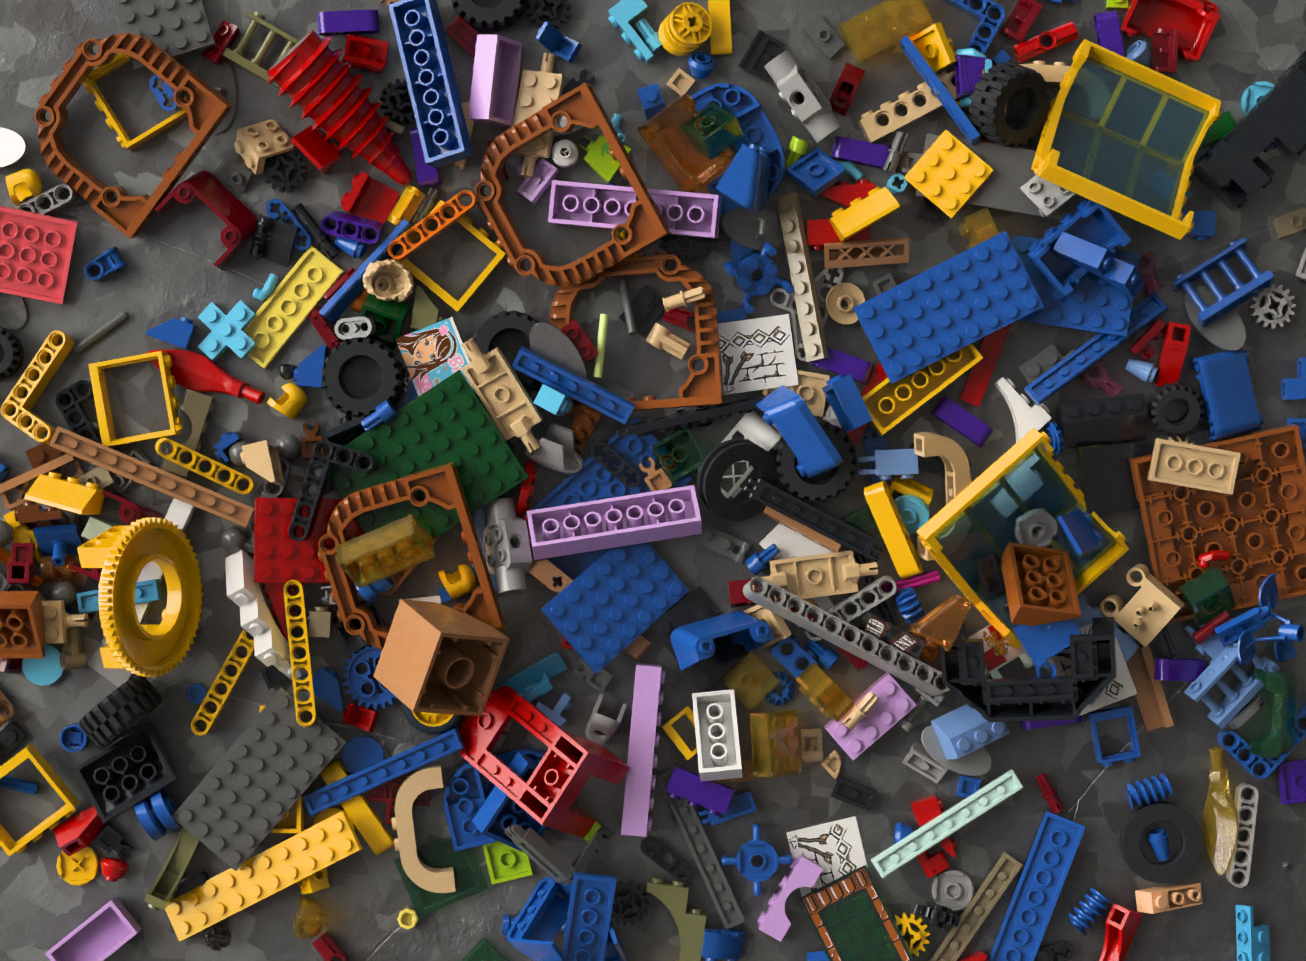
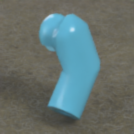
(262, 294)

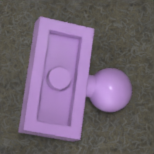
(534, 187)

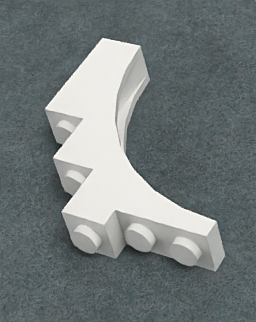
(1024, 416)
(255, 616)

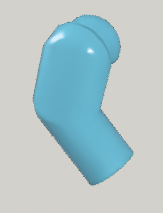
(616, 121)
(851, 170)

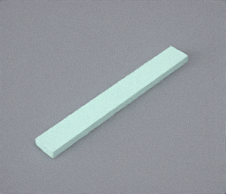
(946, 823)

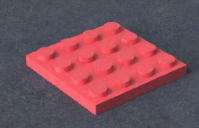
(35, 254)

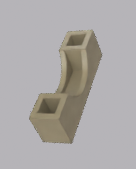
(196, 407)

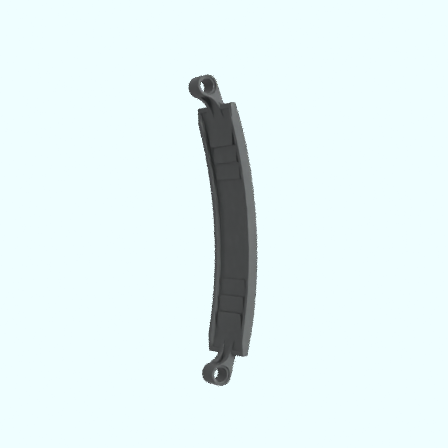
(1003, 186)

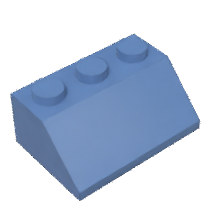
(966, 731)

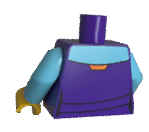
(968, 69)

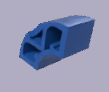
(723, 944)

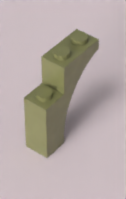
(173, 871)
(689, 923)

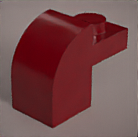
(21, 568)

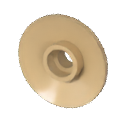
(851, 296)

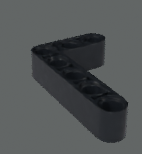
(321, 483)

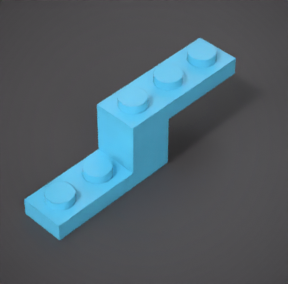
(622, 16)

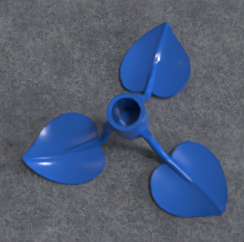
(1287, 633)

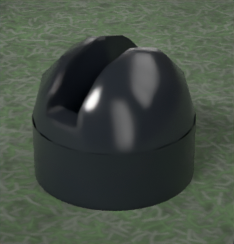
(286, 371)

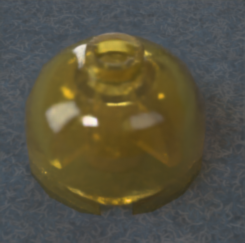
(309, 918)

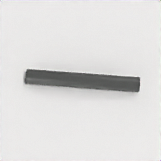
(627, 306)
(100, 332)

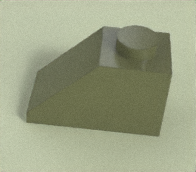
(424, 311)

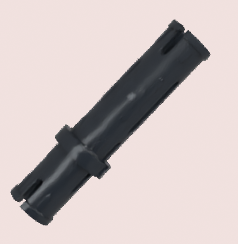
(319, 236)

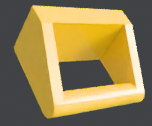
(911, 487)
(674, 735)

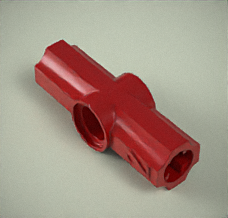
(1057, 37)

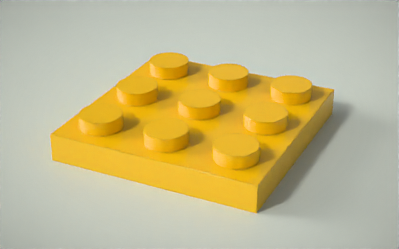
(948, 174)

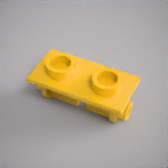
(406, 205)

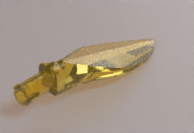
(1219, 814)

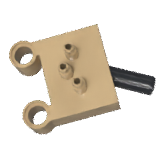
(1147, 611)

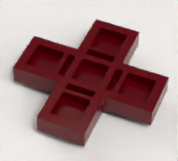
(387, 793)

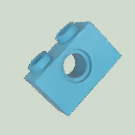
(553, 400)

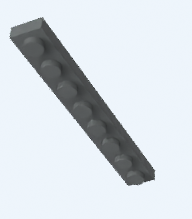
(704, 857)

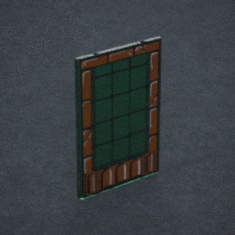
(854, 920)

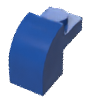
(1295, 388)

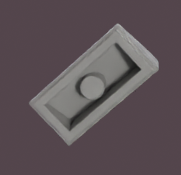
(923, 763)

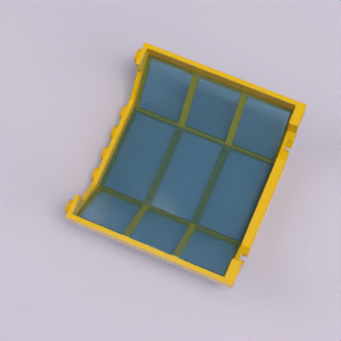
(1125, 137)
(985, 522)

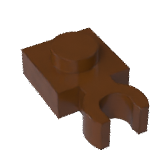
(309, 442)

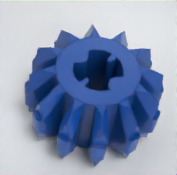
(909, 605)

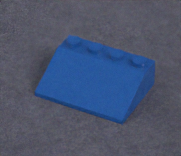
(501, 811)

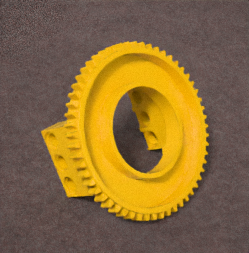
(122, 554)

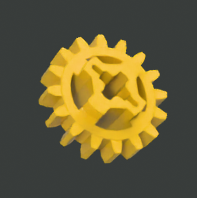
(915, 934)

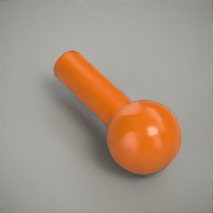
(358, 303)

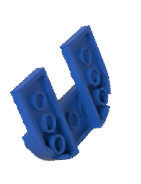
(755, 128)
(466, 794)

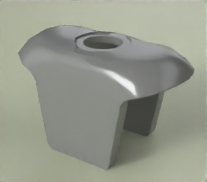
(557, 450)
(603, 724)

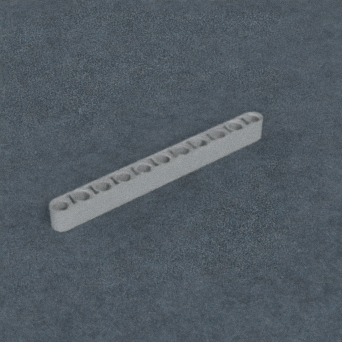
(837, 636)

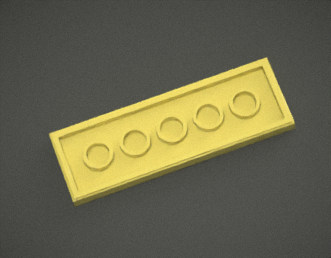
(291, 304)

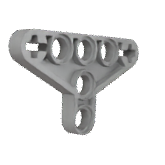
(790, 299)

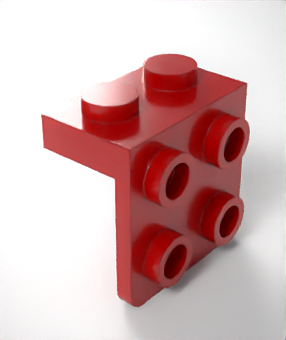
(369, 198)

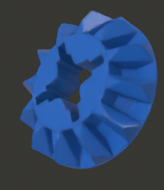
(1056, 435)
(787, 692)

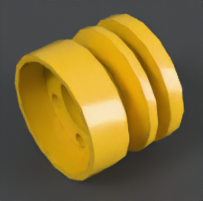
(685, 29)

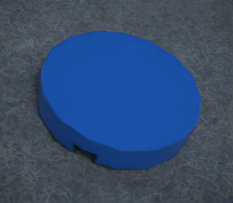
(362, 753)

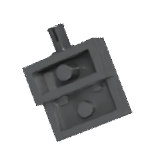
(1041, 363)

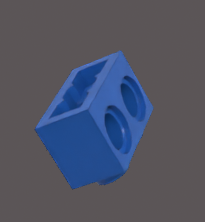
(789, 660)

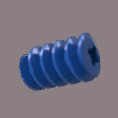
(1148, 790)
(1088, 911)

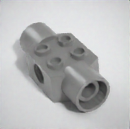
(795, 79)
(507, 547)

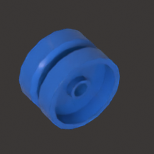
(156, 814)

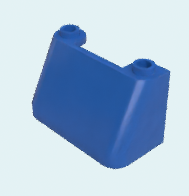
(747, 177)
(1227, 393)
(696, 643)

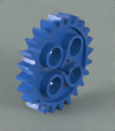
(357, 680)

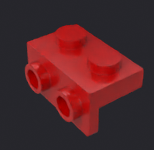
(366, 53)

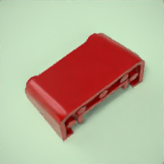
(1193, 18)

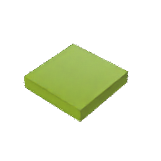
(506, 862)

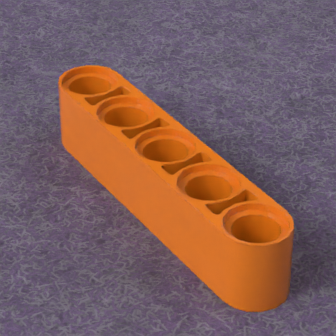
(443, 224)

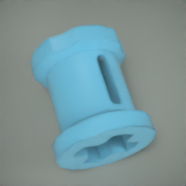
(893, 189)

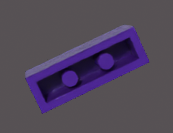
(705, 793)

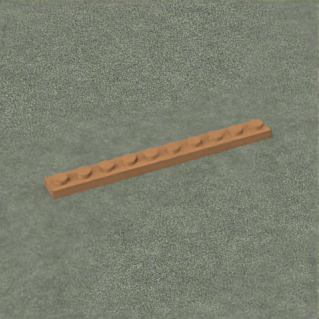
(151, 477)

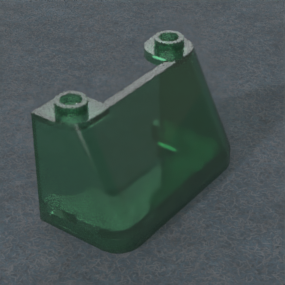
(1281, 738)

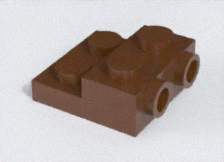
(34, 515)

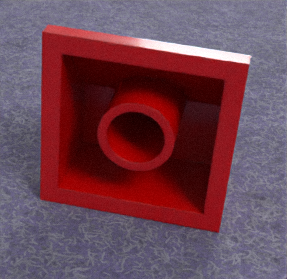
(317, 150)

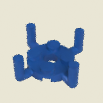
(764, 283)
(754, 847)

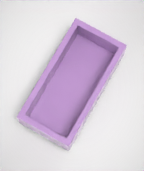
(495, 80)
(890, 708)
(97, 935)

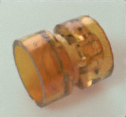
(53, 573)

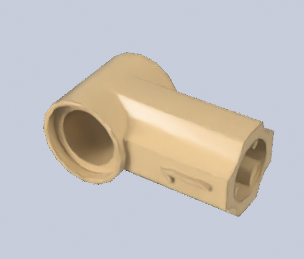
(664, 339)

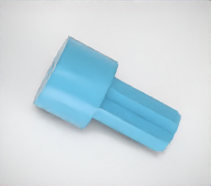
(651, 38)

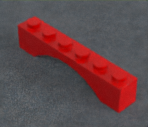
(1120, 931)

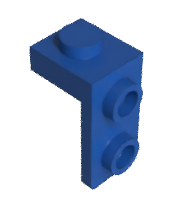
(558, 43)

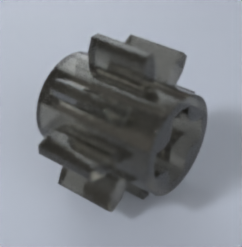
(218, 937)

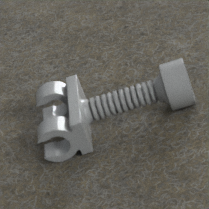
(906, 722)

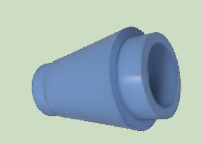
(1141, 369)

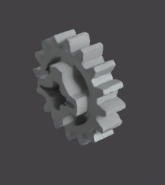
(1275, 313)

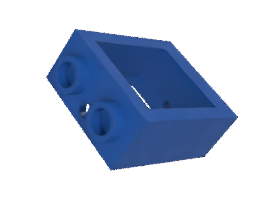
(846, 402)
(1111, 713)

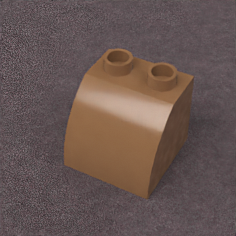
(440, 659)

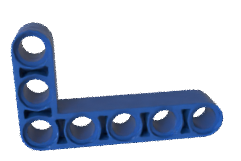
(985, 21)
(1252, 760)

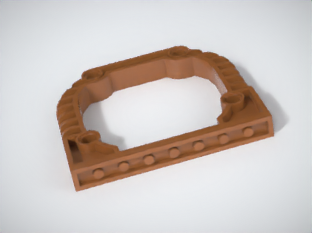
(204, 111)
(644, 221)
(702, 386)
(441, 487)

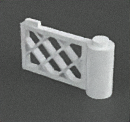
(758, 432)

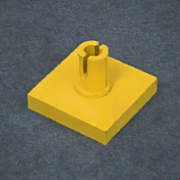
(935, 47)

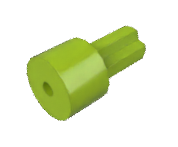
(798, 147)

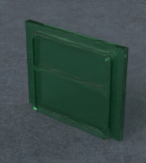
(441, 854)

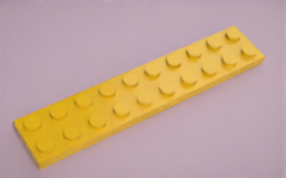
(263, 875)

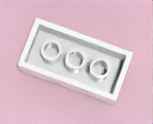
(717, 735)

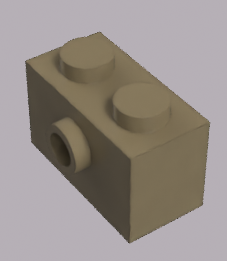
(320, 622)

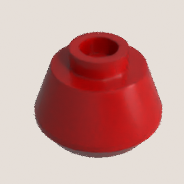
(114, 868)

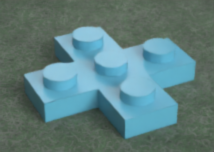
(227, 330)

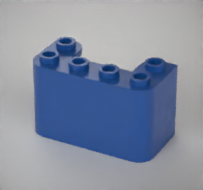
(1088, 223)

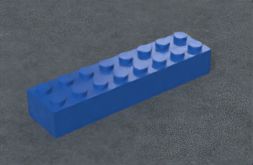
(431, 82)

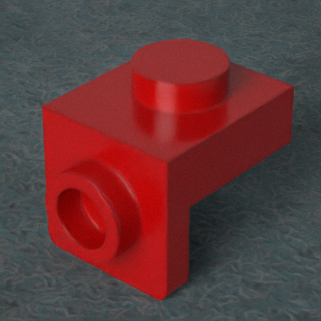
(360, 717)

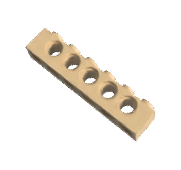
(875, 132)

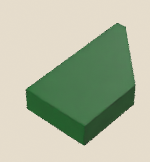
(1219, 128)

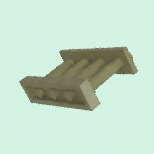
(254, 65)

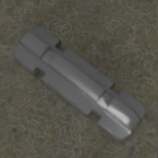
(426, 205)

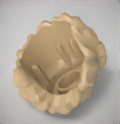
(393, 280)

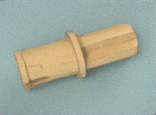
(684, 298)
(860, 710)

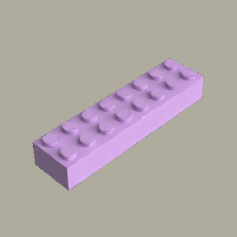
(610, 205)
(614, 522)
(641, 749)

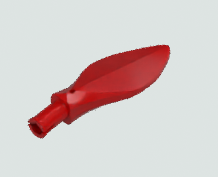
(204, 375)

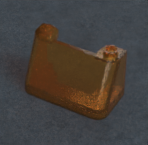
(676, 152)
(940, 626)

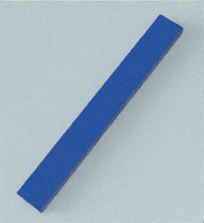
(1093, 351)
(383, 771)

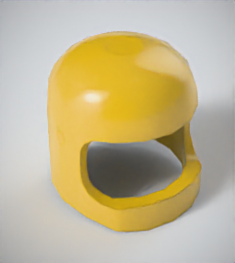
(25, 183)
(291, 401)
(459, 582)

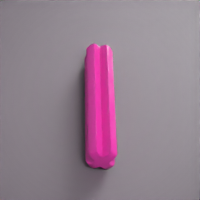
(915, 581)

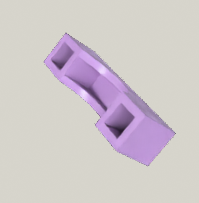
(802, 874)

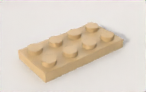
(1194, 466)

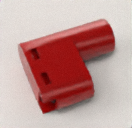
(933, 864)

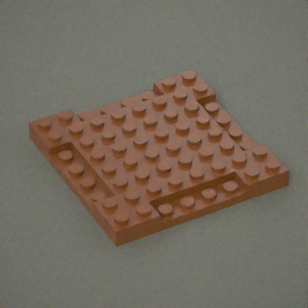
(1257, 524)

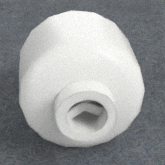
(568, 160)

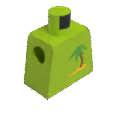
(600, 158)

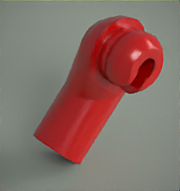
(1214, 555)

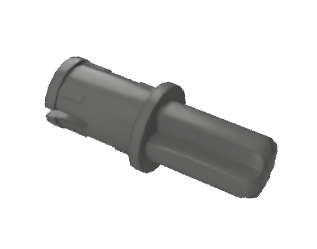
(895, 152)

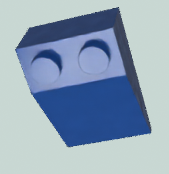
(1080, 534)

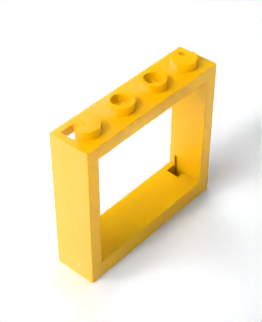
(112, 120)
(480, 234)
(103, 404)
(6, 841)

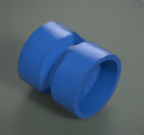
(372, 591)
(73, 738)

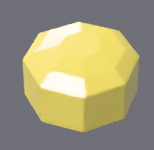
(407, 918)

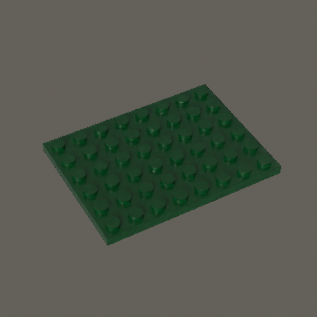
(429, 432)

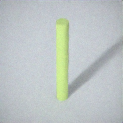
(601, 345)

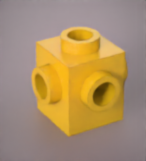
(314, 882)

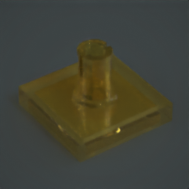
(751, 680)

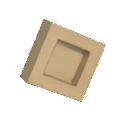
(680, 82)

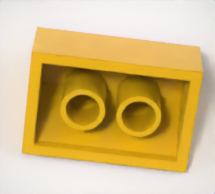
(863, 213)
(67, 494)

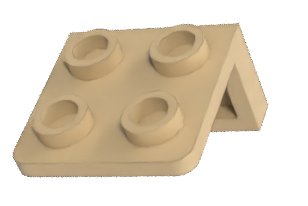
(260, 142)

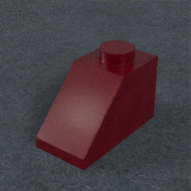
(846, 88)

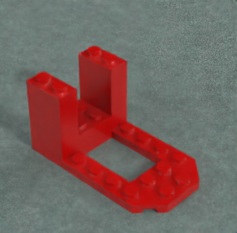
(559, 775)

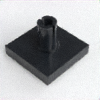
(346, 430)

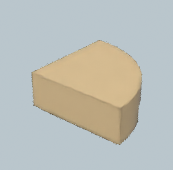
(832, 764)

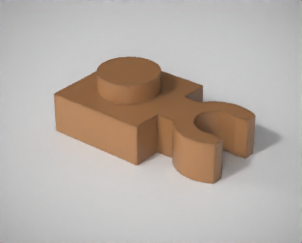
(657, 479)

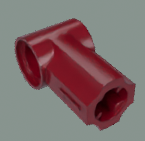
(680, 318)
(329, 949)

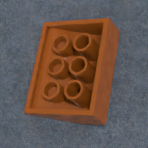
(1039, 584)
(21, 625)

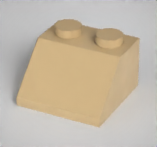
(264, 460)

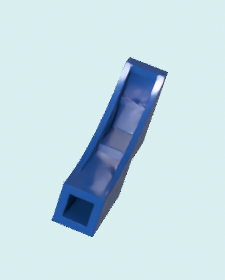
(1099, 262)

